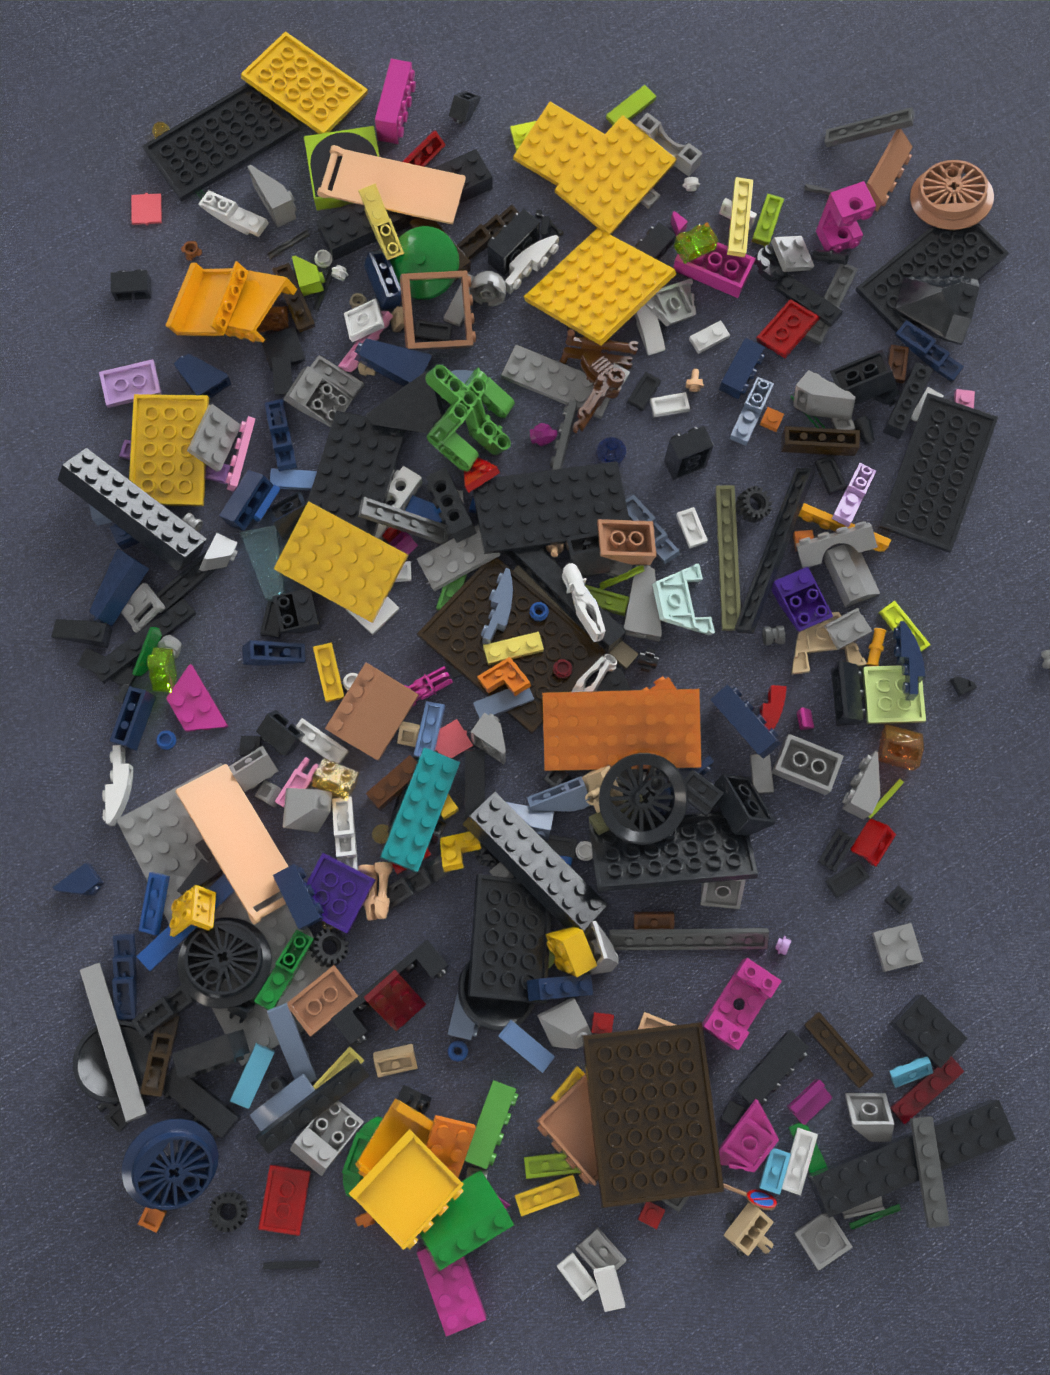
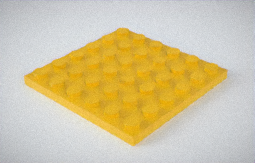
(599, 286)

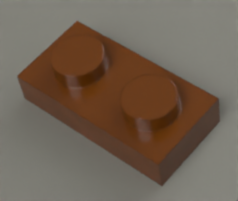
(898, 361)
(654, 920)

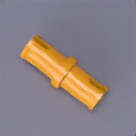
(876, 647)

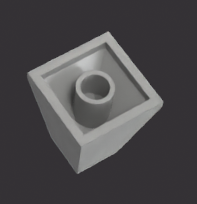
(306, 809)
(601, 949)
(565, 1025)
(871, 1115)

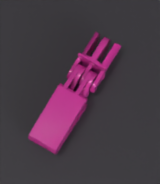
(436, 680)

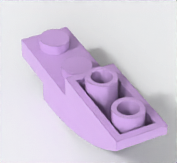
(853, 494)

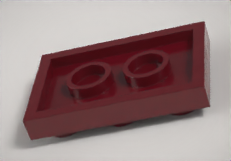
(395, 1000)

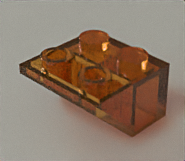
(901, 747)

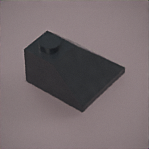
(287, 514)

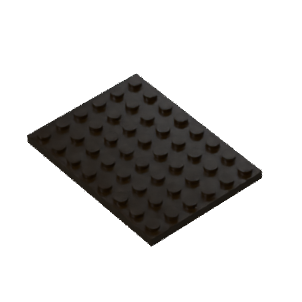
(457, 638)
(652, 1114)

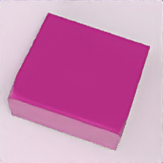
(678, 223)
(805, 719)

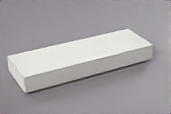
(321, 742)
(799, 1160)

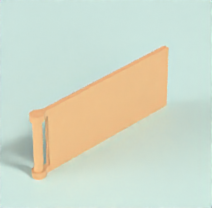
(401, 185)
(235, 838)

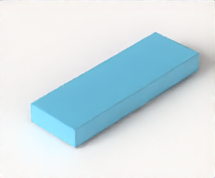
(252, 1075)

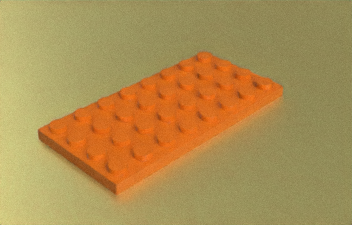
(605, 726)

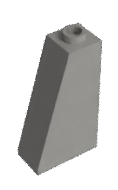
(642, 613)

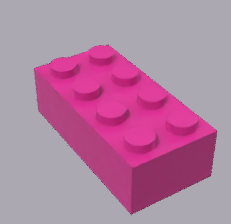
(394, 101)
(718, 270)
(453, 1293)

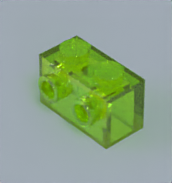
(695, 242)
(162, 669)

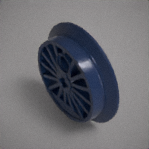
(162, 1175)

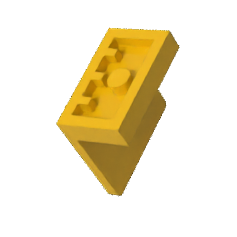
(193, 908)

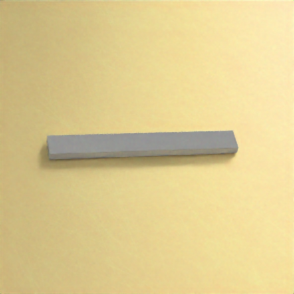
(113, 1043)

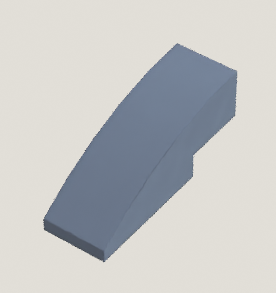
(282, 1102)

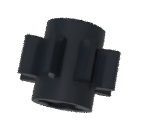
(648, 660)

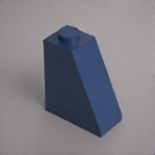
(201, 376)

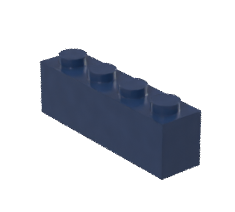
(745, 721)

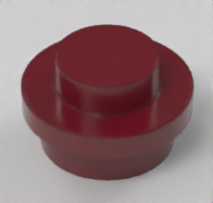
(562, 668)

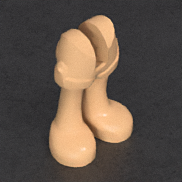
(378, 905)

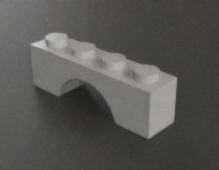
(687, 155)
(812, 550)

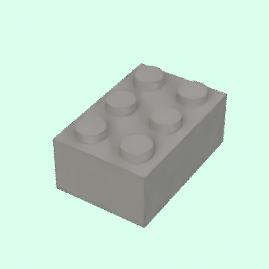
(807, 764)

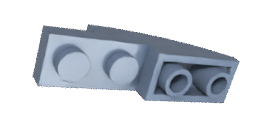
(751, 411)
(501, 602)

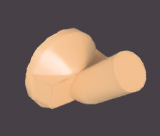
(694, 384)
(555, 549)

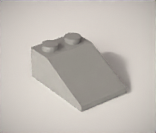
(274, 197)

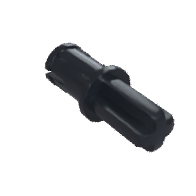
(830, 257)

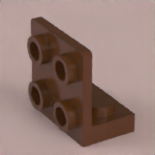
(275, 320)

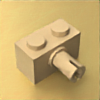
(593, 782)
(749, 1230)

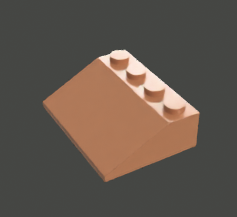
(372, 711)

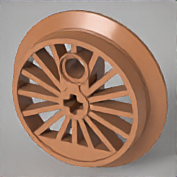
(952, 189)

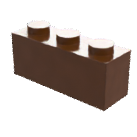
(392, 784)

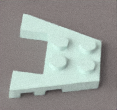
(675, 601)

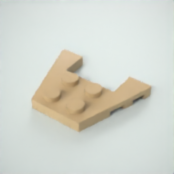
(817, 640)

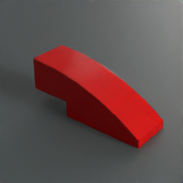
(772, 710)

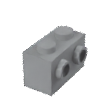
(253, 769)

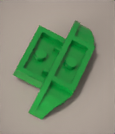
(350, 1171)

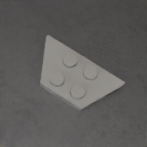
(673, 303)

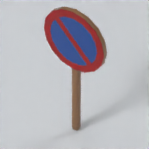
(756, 1197)

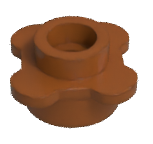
(188, 246)

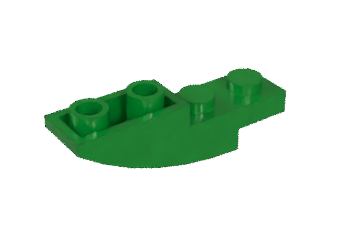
(284, 970)

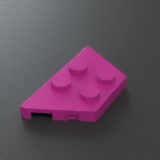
(194, 704)
(749, 1140)

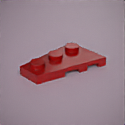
(479, 473)

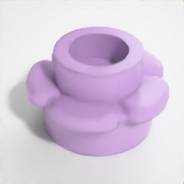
(783, 945)

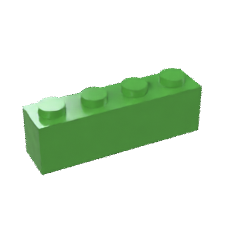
(490, 1124)

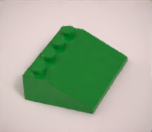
(466, 1223)

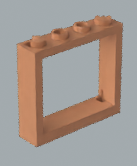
(408, 317)

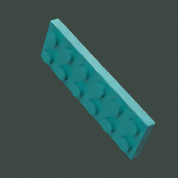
(420, 810)

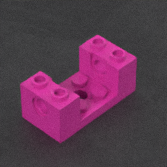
(840, 217)
(751, 985)

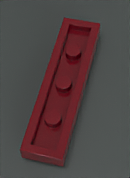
(926, 1090)

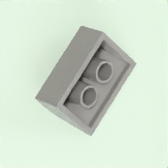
(850, 574)
(489, 737)

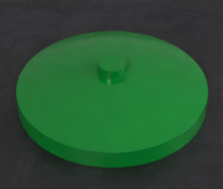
(426, 251)

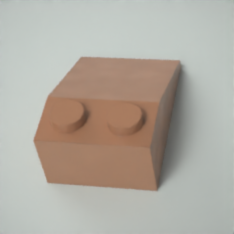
(627, 541)

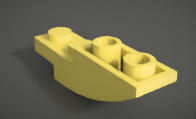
(380, 222)

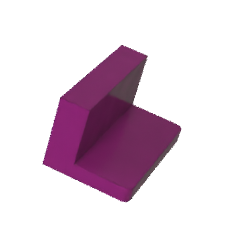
(810, 1101)

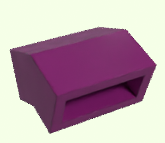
(404, 543)

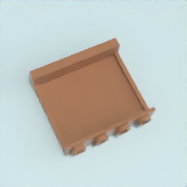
(571, 1130)

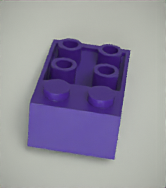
(801, 599)

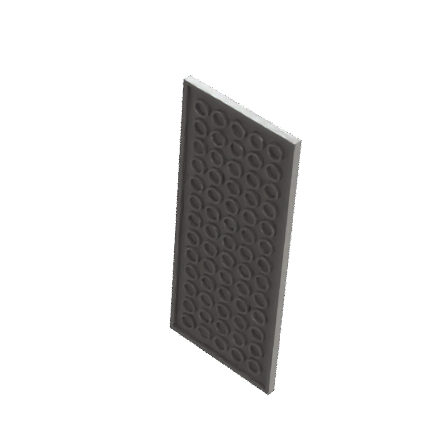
(164, 843)

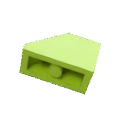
(308, 276)

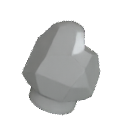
(170, 642)

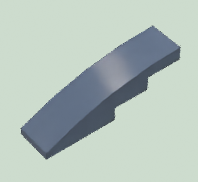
(665, 548)
(291, 1042)

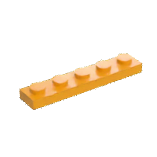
(825, 521)

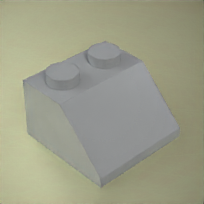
(722, 894)

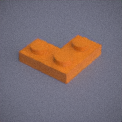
(504, 673)

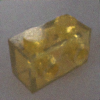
(335, 779)

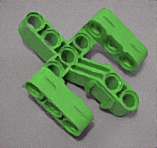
(475, 391)

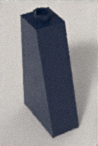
(392, 361)
(117, 587)

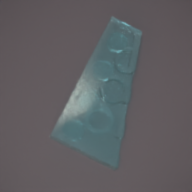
(264, 553)

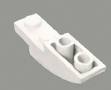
(232, 215)
(531, 258)
(118, 793)

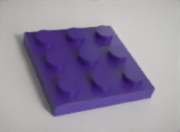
(339, 891)

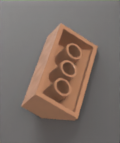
(889, 168)

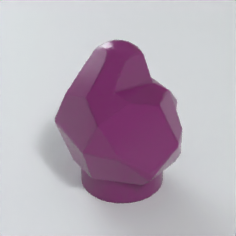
(542, 434)

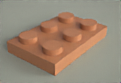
(321, 1000)

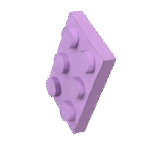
(125, 381)

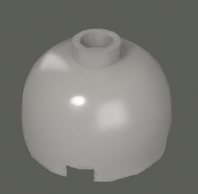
(488, 288)

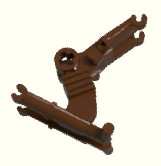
(598, 371)

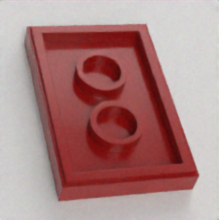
(787, 328)
(284, 1200)

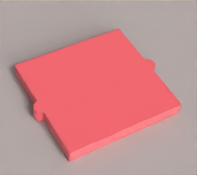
(146, 209)
(452, 740)

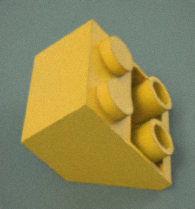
(571, 951)

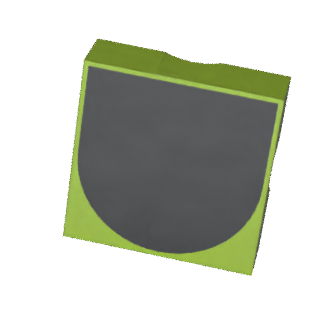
(318, 155)

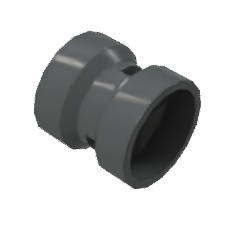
(773, 635)

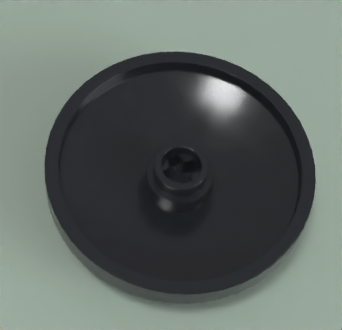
(490, 1013)
(92, 1067)

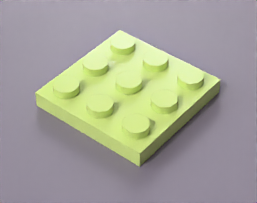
(885, 697)

